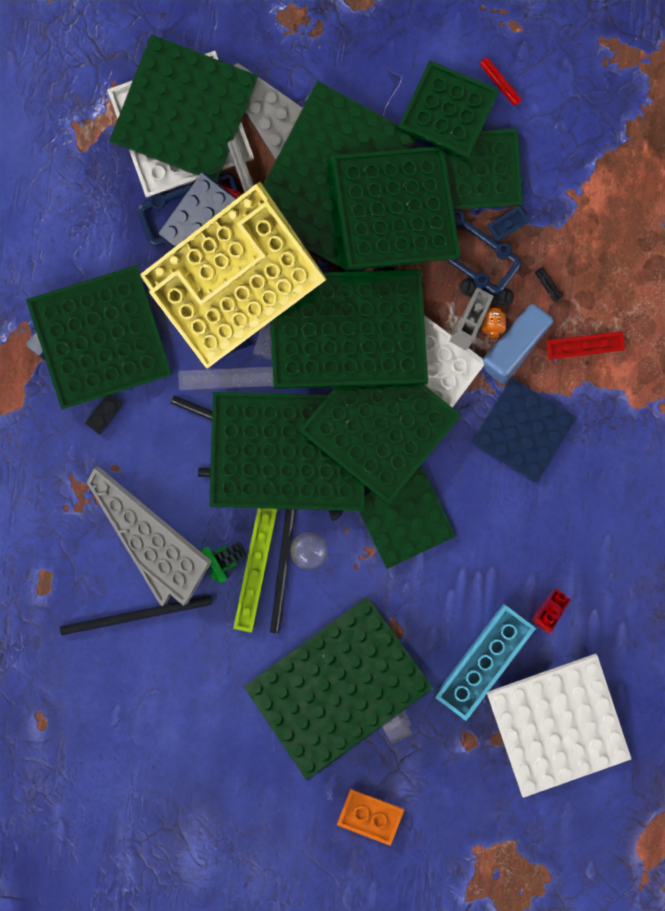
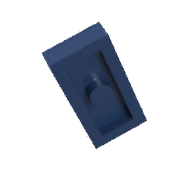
(508, 223)

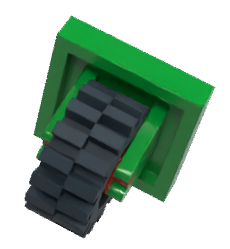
(223, 560)

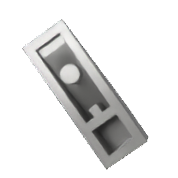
(471, 319)

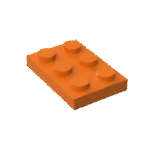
(370, 816)

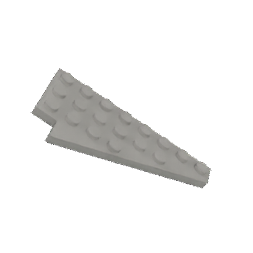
(271, 114)
(160, 553)

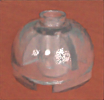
(309, 550)

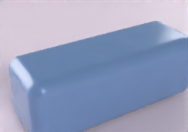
(517, 343)

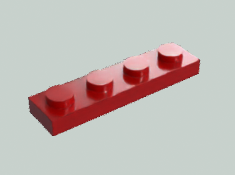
(585, 345)

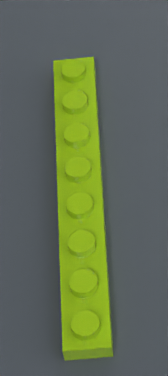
(255, 569)

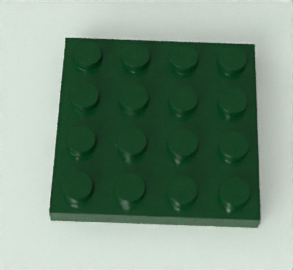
(448, 109)
(489, 175)
(409, 523)

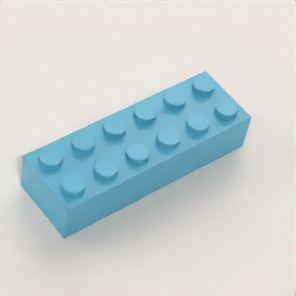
(484, 662)

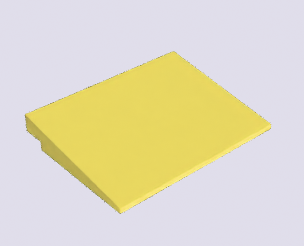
(232, 275)

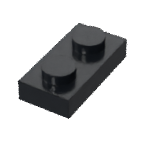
(104, 414)

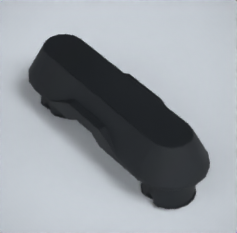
(504, 298)

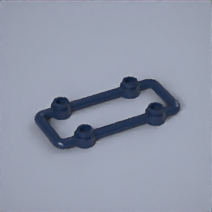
(158, 201)
(503, 252)

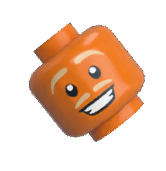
(494, 322)

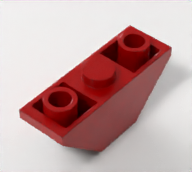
(550, 611)

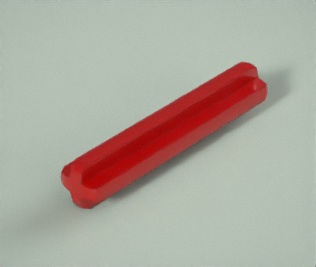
(500, 81)

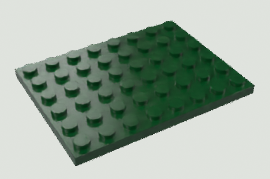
(302, 172)
(353, 333)
(268, 463)
(338, 688)

